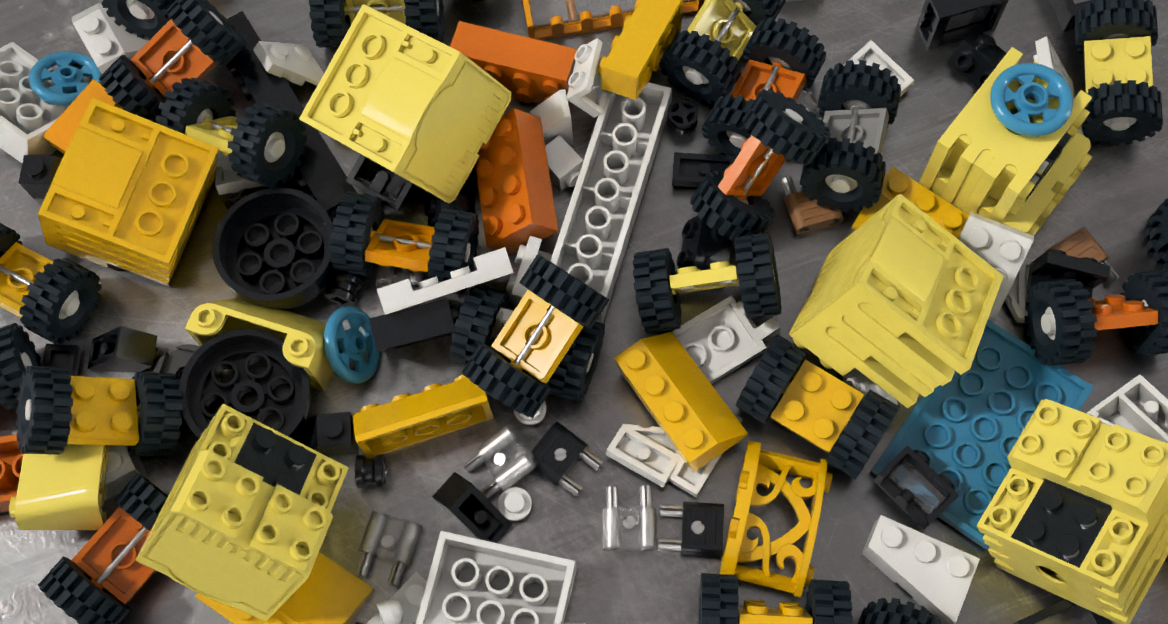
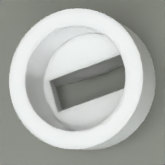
(390, 611)

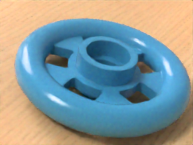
(64, 78)
(1020, 122)
(351, 345)

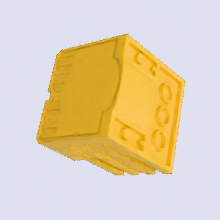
(127, 192)

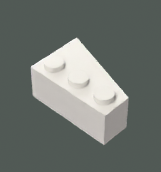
(1137, 408)
(923, 566)

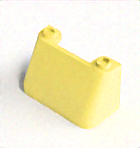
(301, 335)
(62, 489)

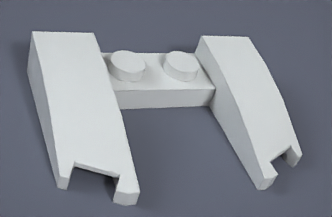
(403, 295)

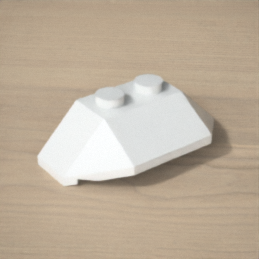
(104, 37)

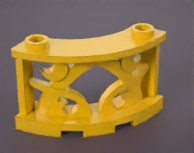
(757, 470)

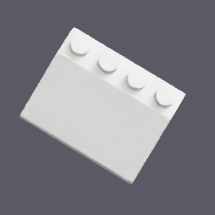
(22, 113)
(494, 584)

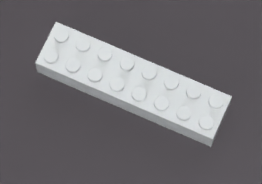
(611, 188)

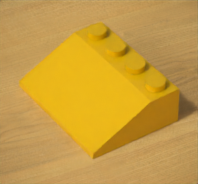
(326, 597)

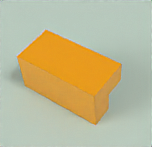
(64, 127)

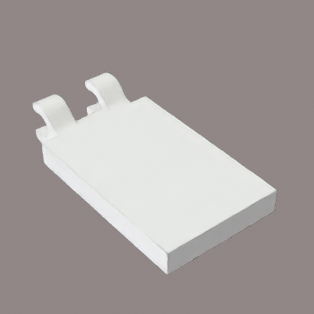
(724, 338)

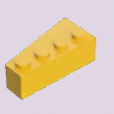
(640, 46)

